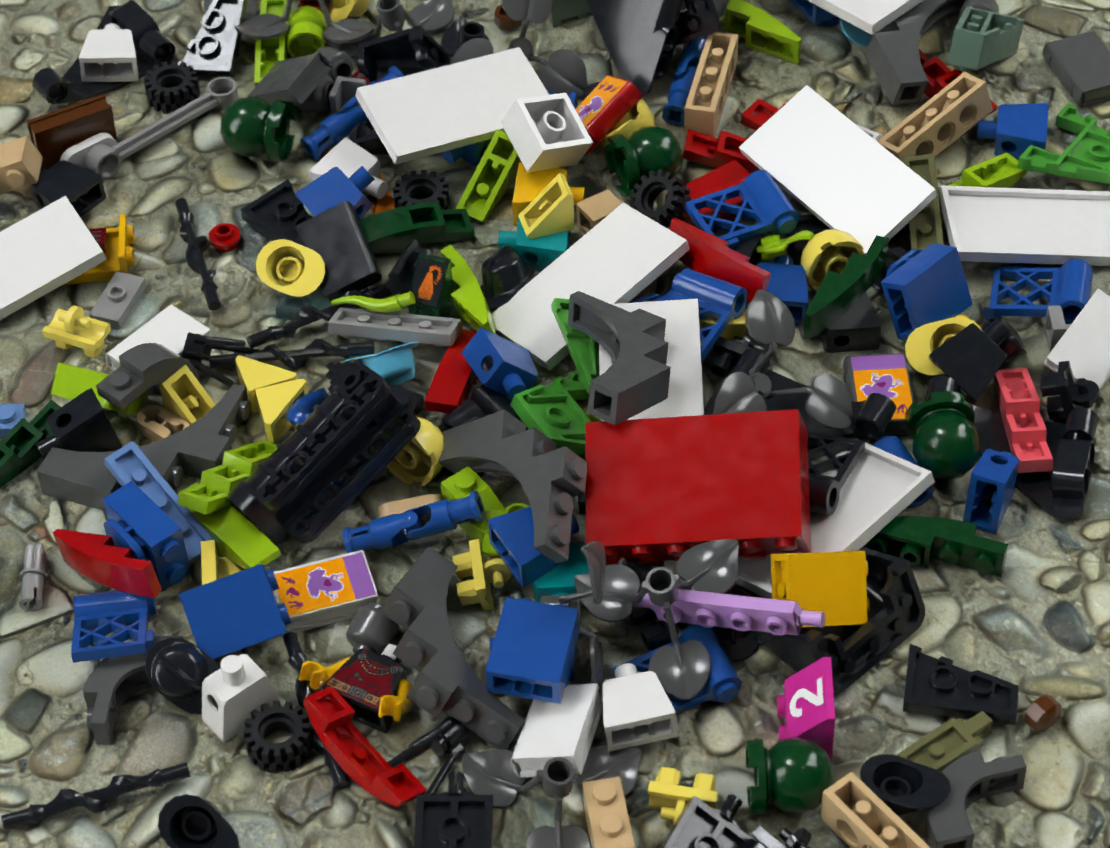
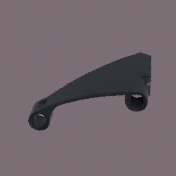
(1072, 446)

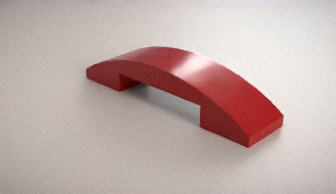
(355, 754)

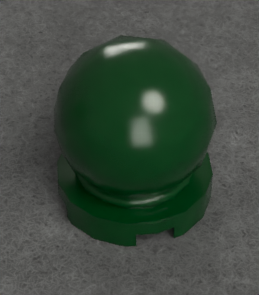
(256, 127)
(643, 152)
(944, 434)
(787, 775)

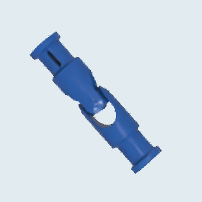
(683, 81)
(341, 123)
(407, 526)

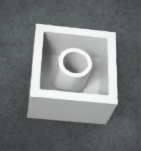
(546, 132)

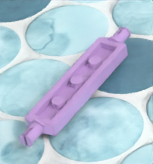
(737, 612)

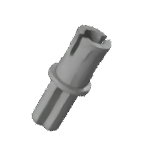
(33, 577)

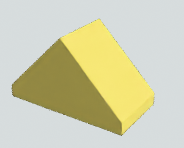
(550, 211)
(257, 375)
(185, 396)
(274, 404)

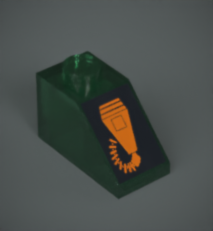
(432, 286)

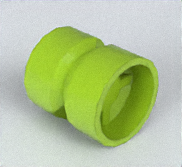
(305, 31)

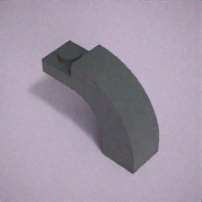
(139, 370)
(110, 687)
(969, 781)

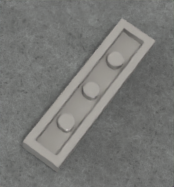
(395, 327)

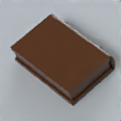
(69, 126)

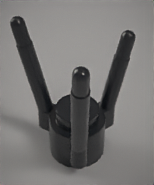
(199, 348)
(442, 739)

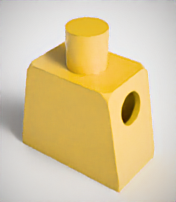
(530, 184)

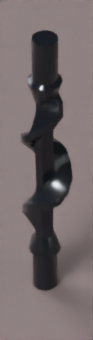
(194, 254)
(310, 314)
(297, 358)
(302, 689)
(94, 800)

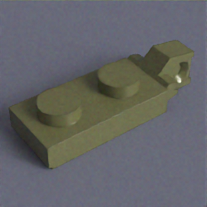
(949, 742)

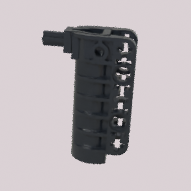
(327, 457)

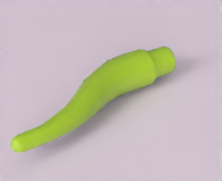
(387, 305)

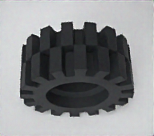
(179, 77)
(421, 186)
(652, 187)
(281, 753)

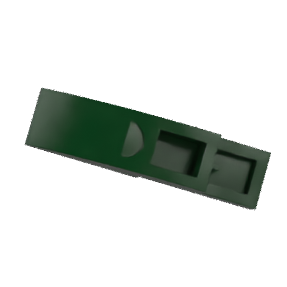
(425, 222)
(942, 539)

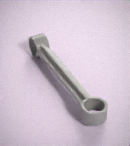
(162, 127)

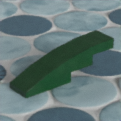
(843, 290)
(19, 446)

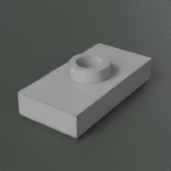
(118, 299)

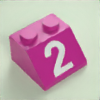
(809, 705)

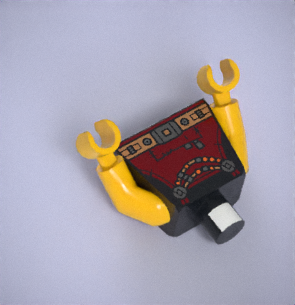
(368, 683)

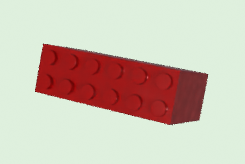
(696, 481)

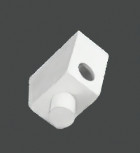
(108, 56)
(349, 159)
(233, 694)
(636, 709)

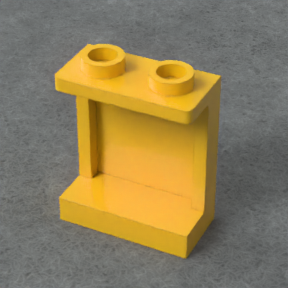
(118, 254)
(824, 584)

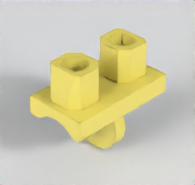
(74, 329)
(484, 574)
(671, 797)

